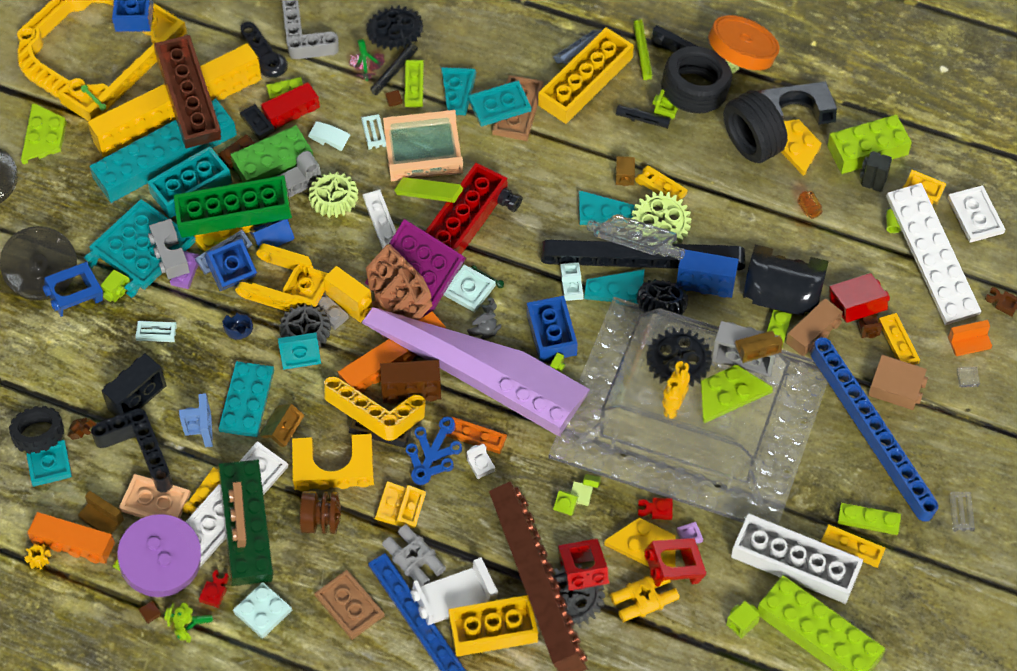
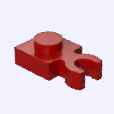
(659, 508)
(214, 592)

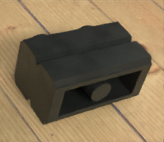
(875, 171)

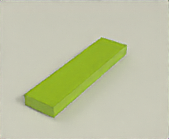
(428, 189)

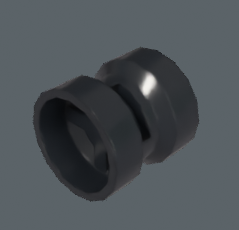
(509, 199)

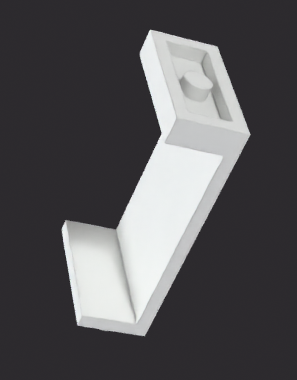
(454, 591)

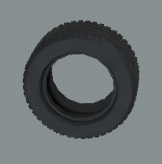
(702, 63)
(755, 126)

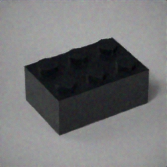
(134, 386)

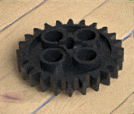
(394, 28)
(670, 343)

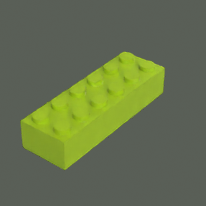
(818, 629)

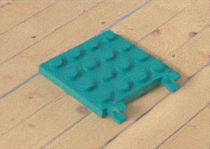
(129, 248)

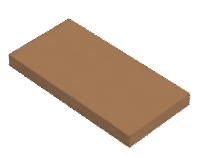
(520, 126)

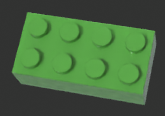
(270, 156)

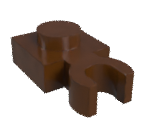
(1005, 302)
(80, 427)

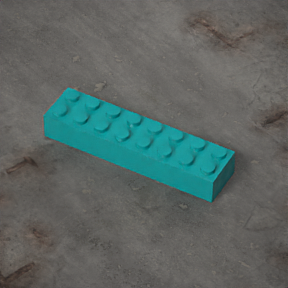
(151, 156)

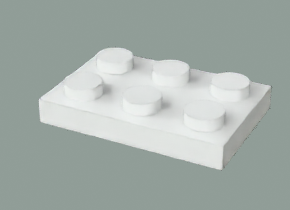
(976, 214)

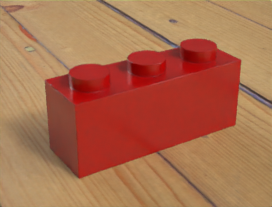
(291, 105)

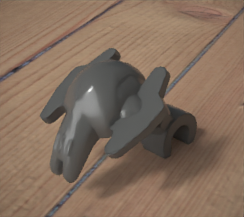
(485, 322)

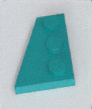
(458, 85)
(601, 208)

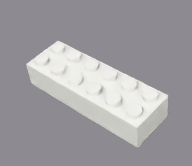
(797, 558)

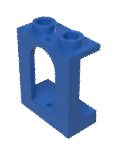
(59, 302)

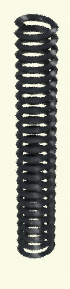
(391, 67)

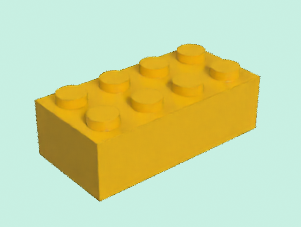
(493, 625)

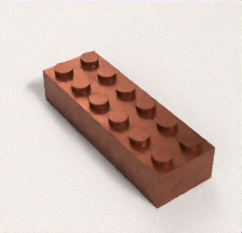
(187, 91)

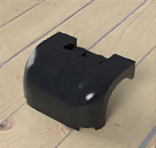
(784, 282)

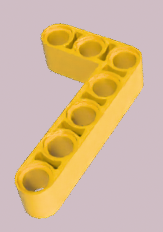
(372, 415)

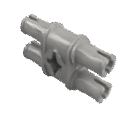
(415, 547)

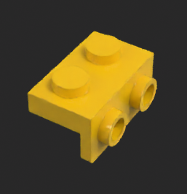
(933, 187)

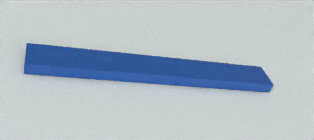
(401, 596)

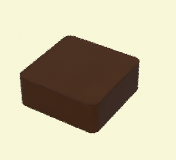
(393, 98)
(149, 612)

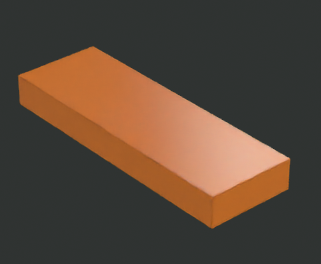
(478, 435)

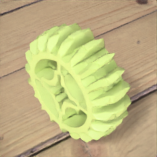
(337, 192)

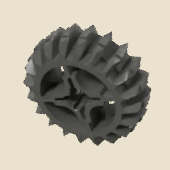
(294, 323)

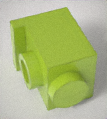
(114, 286)

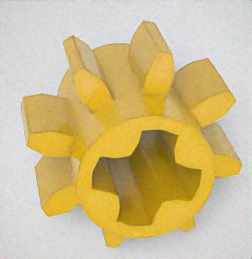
(37, 556)

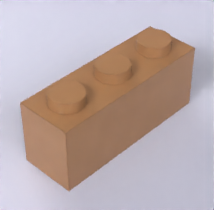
(814, 326)

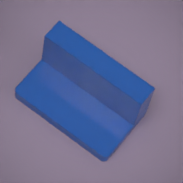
(273, 233)

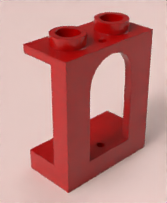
(583, 552)
(693, 568)

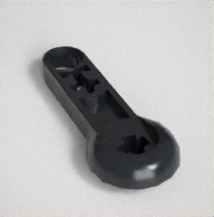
(264, 52)

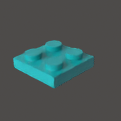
(299, 351)
(49, 465)

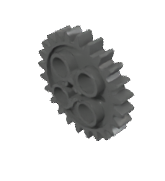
(580, 596)

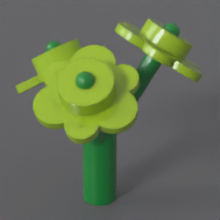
(183, 616)

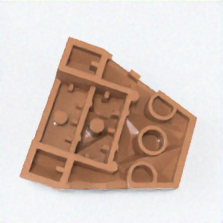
(397, 285)

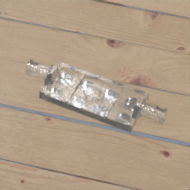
(637, 236)

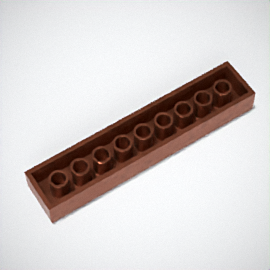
(538, 579)

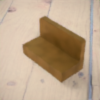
(759, 346)
(282, 424)
(100, 514)

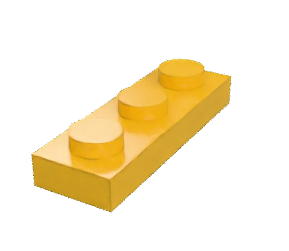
(899, 339)
(854, 545)

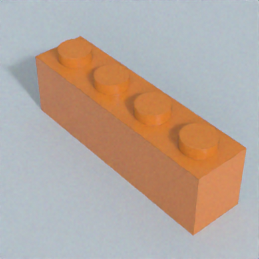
(71, 538)

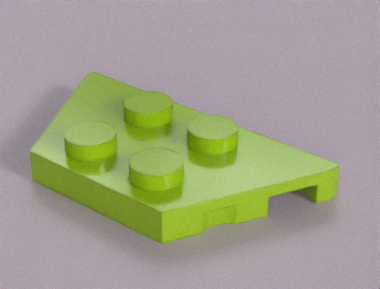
(43, 134)
(729, 391)

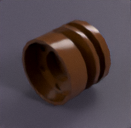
(317, 512)

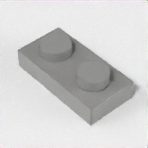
(334, 312)

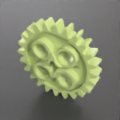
(669, 207)

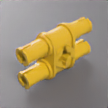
(676, 390)
(641, 604)

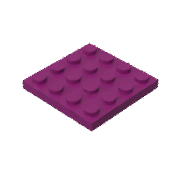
(428, 257)

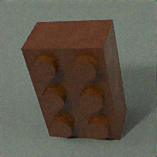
(410, 378)

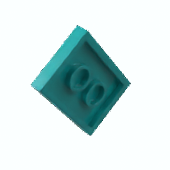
(499, 103)

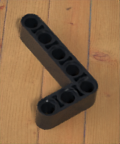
(130, 425)

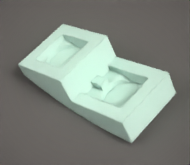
(329, 134)
(571, 281)

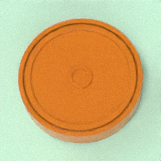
(743, 42)

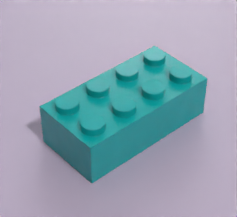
(196, 173)

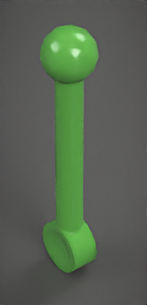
(84, 89)

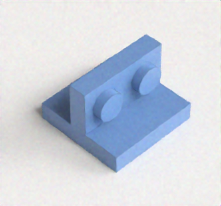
(198, 420)

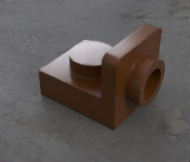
(869, 326)

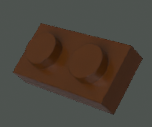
(242, 143)

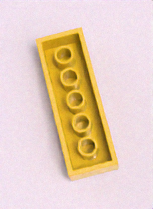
(585, 75)

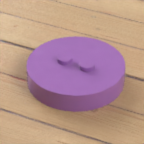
(159, 555)

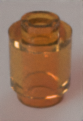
(810, 204)

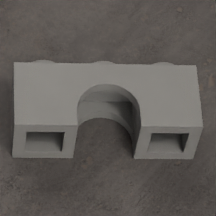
(172, 261)

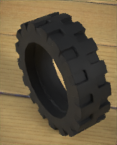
(41, 442)

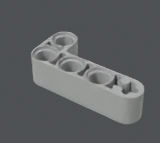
(303, 175)

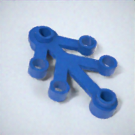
(433, 453)

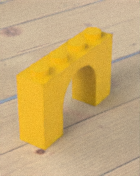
(357, 472)

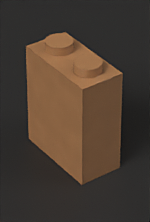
(898, 382)

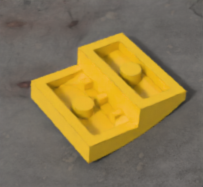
(400, 505)

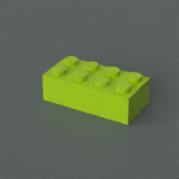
(855, 143)

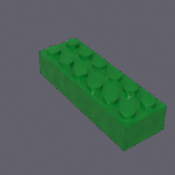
(232, 206)

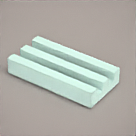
(376, 142)
(156, 334)

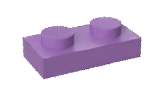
(185, 280)

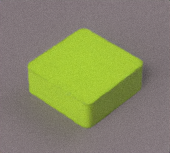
(591, 480)

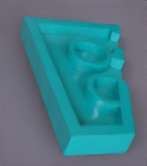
(618, 285)

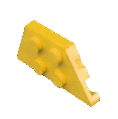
(801, 145)
(636, 537)

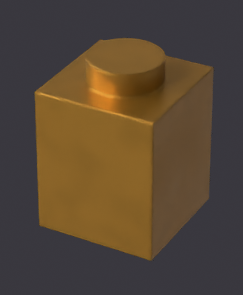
(625, 171)

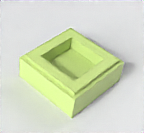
(583, 491)

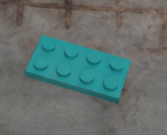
(246, 399)

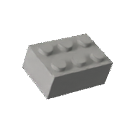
(727, 354)

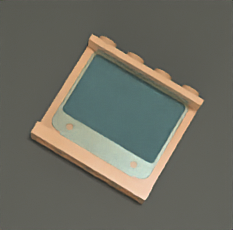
(423, 145)

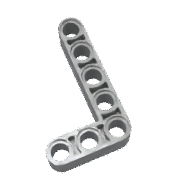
(306, 45)

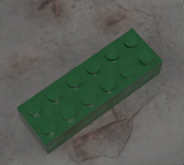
(253, 562)

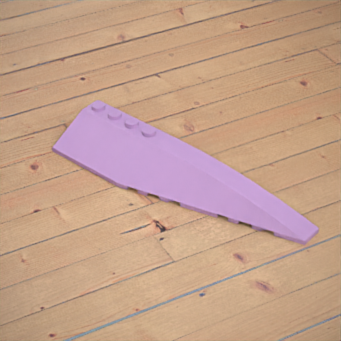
(491, 368)

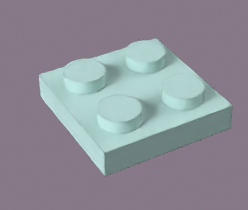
(469, 288)
(262, 610)

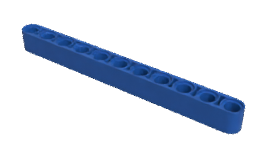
(874, 437)

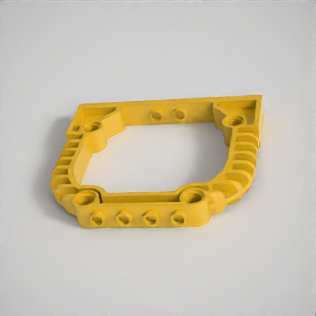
(30, 36)

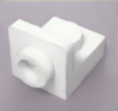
(480, 461)

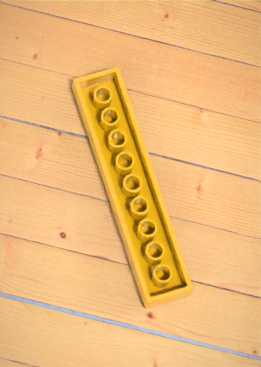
(154, 110)

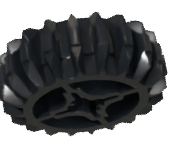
(662, 295)

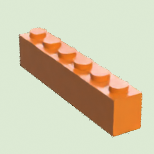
(367, 369)

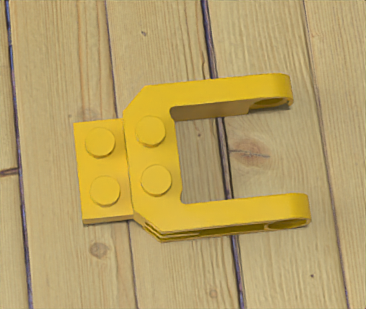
(302, 287)

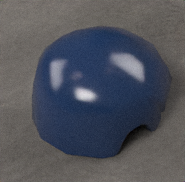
(238, 326)

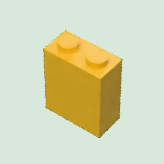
(348, 293)

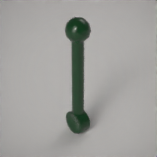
(500, 284)

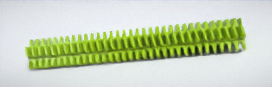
(642, 49)

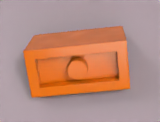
(970, 338)

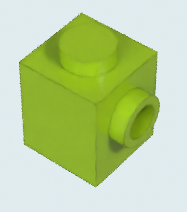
(743, 618)

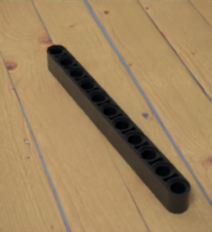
(616, 255)

